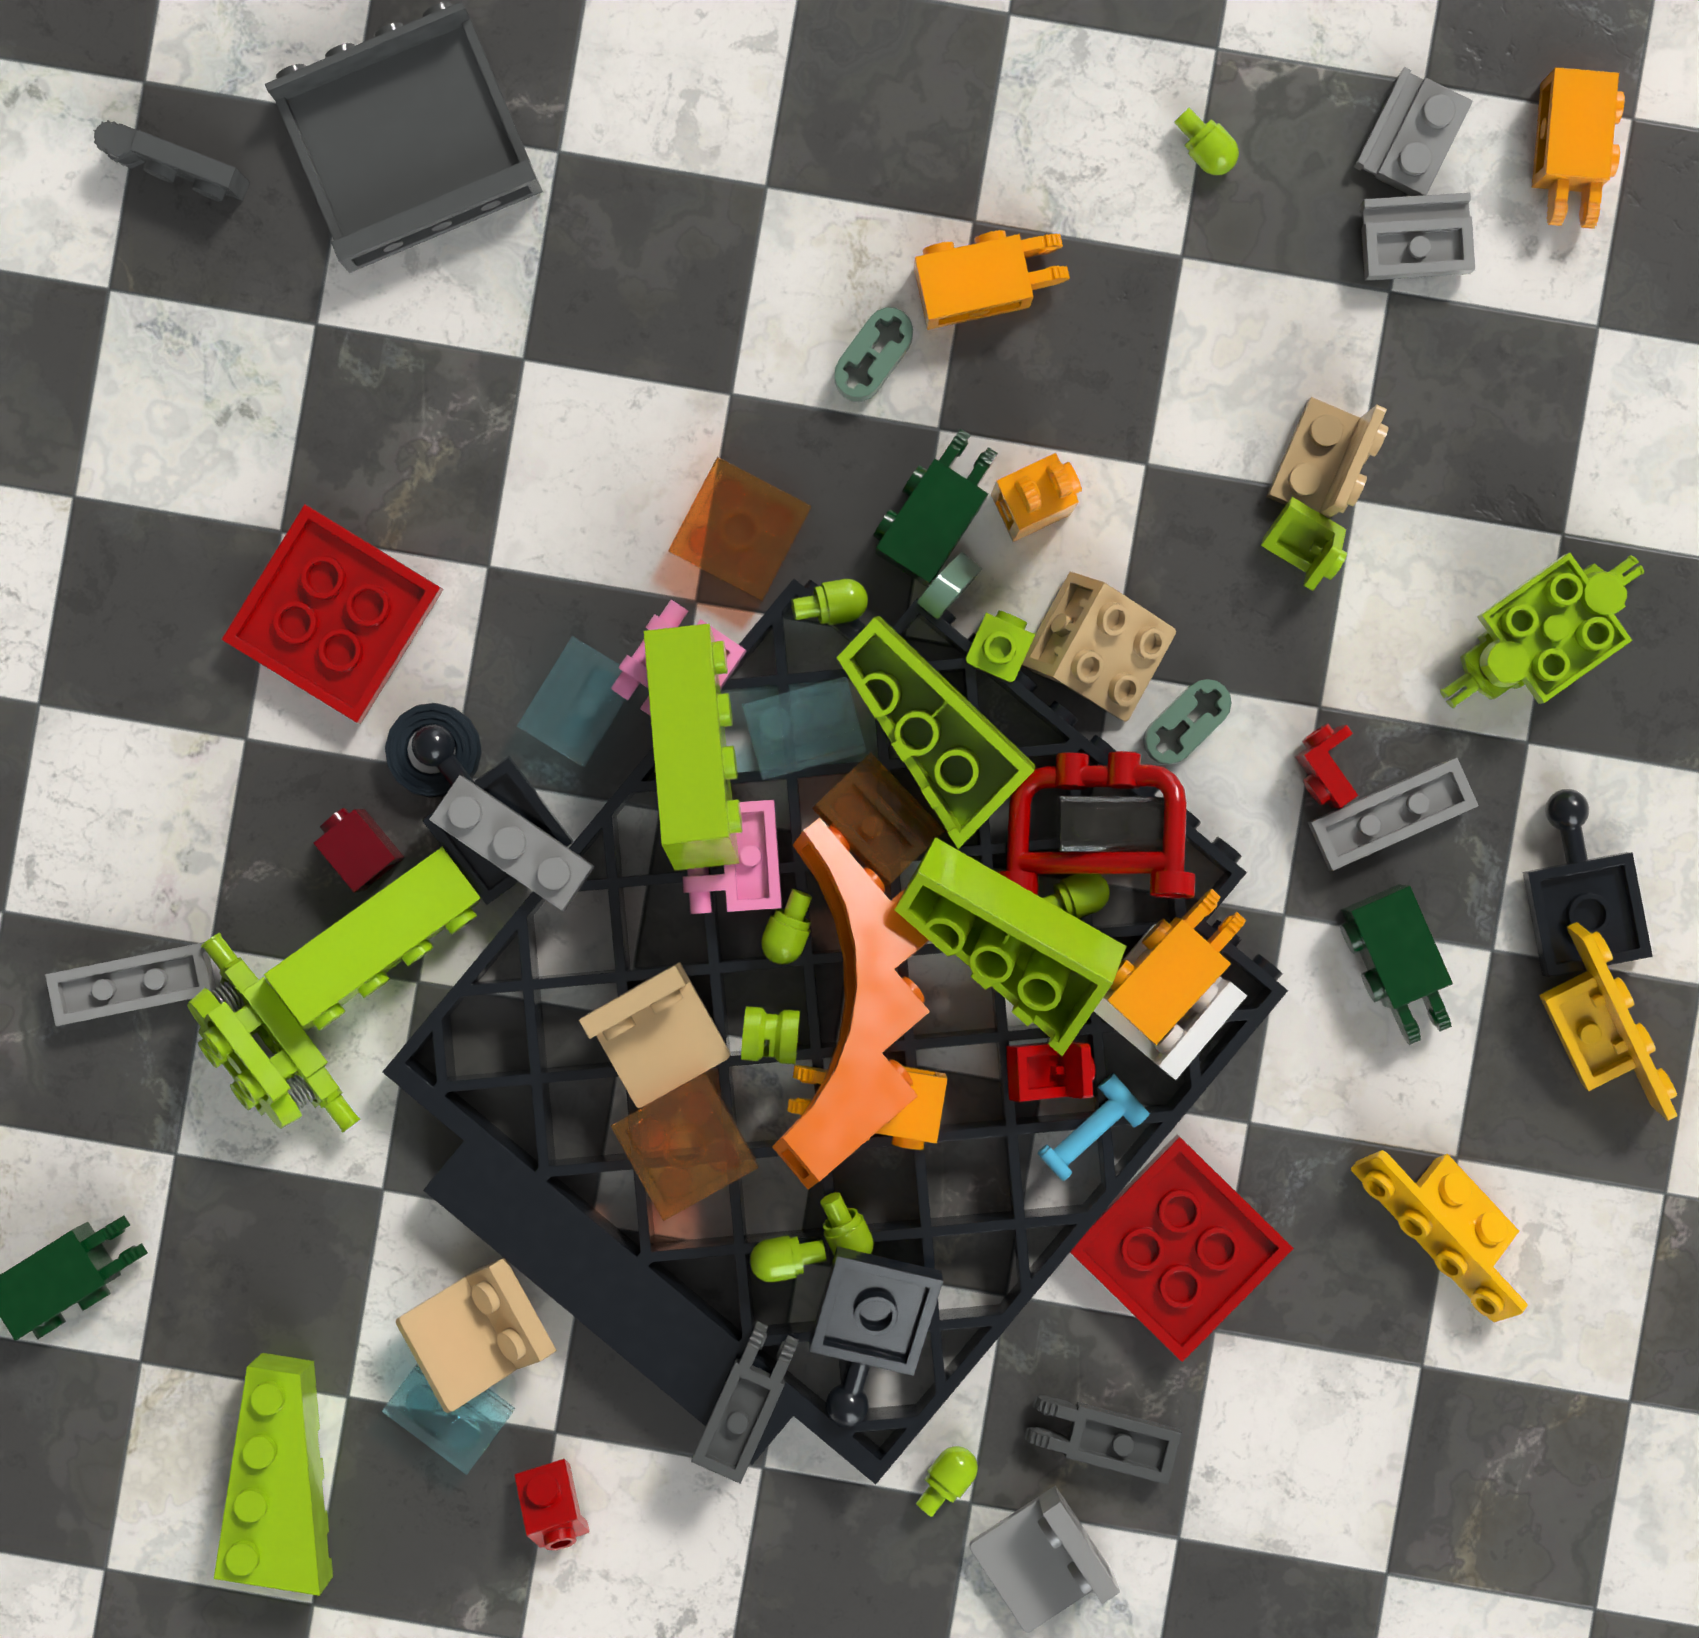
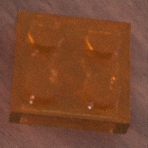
(740, 529)
(685, 1146)

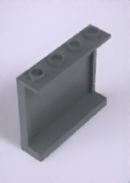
(404, 135)

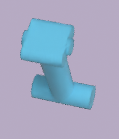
(1119, 1103)

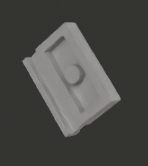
(1413, 133)
(1417, 236)

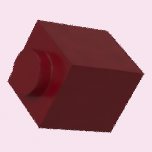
(357, 848)

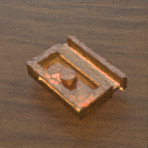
(878, 819)

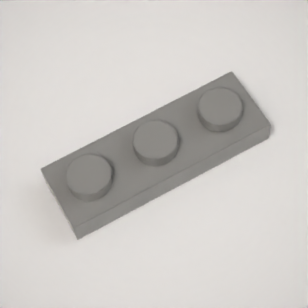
(1393, 814)
(512, 843)
(129, 984)

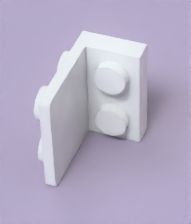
(1189, 1033)

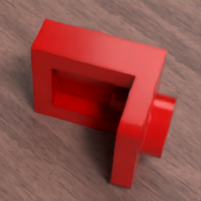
(1324, 778)
(1042, 1073)
(550, 1505)

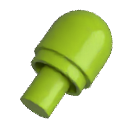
(1208, 143)
(832, 602)
(1080, 894)
(787, 930)
(845, 1226)
(784, 1257)
(948, 1478)

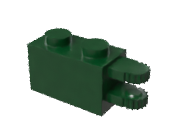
(935, 514)
(1398, 956)
(61, 1275)

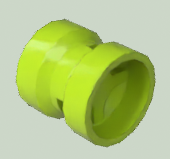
(770, 1035)

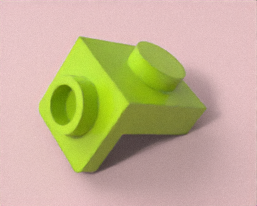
(1307, 542)
(1000, 645)

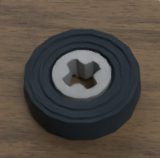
(408, 770)

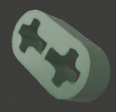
(863, 347)
(949, 585)
(1196, 731)

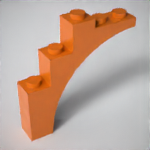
(879, 1007)

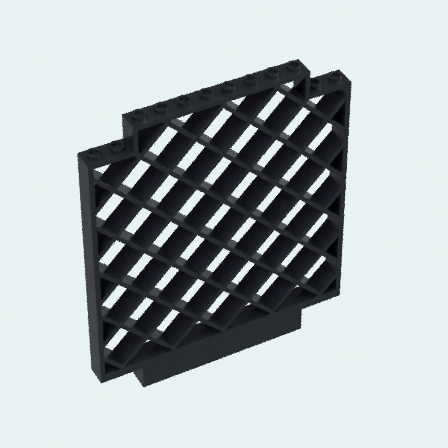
(622, 1286)

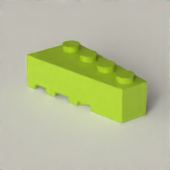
(944, 741)
(691, 747)
(372, 940)
(1013, 941)
(275, 1496)

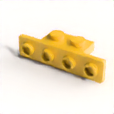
(1598, 1029)
(1451, 1223)

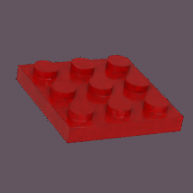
(332, 614)
(1180, 1248)

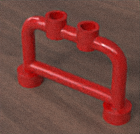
(1122, 772)

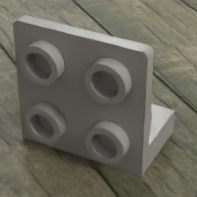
(1043, 1560)

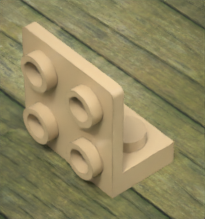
(1327, 457)
(1099, 645)
(657, 1035)
(474, 1334)

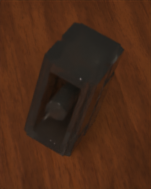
(1109, 824)

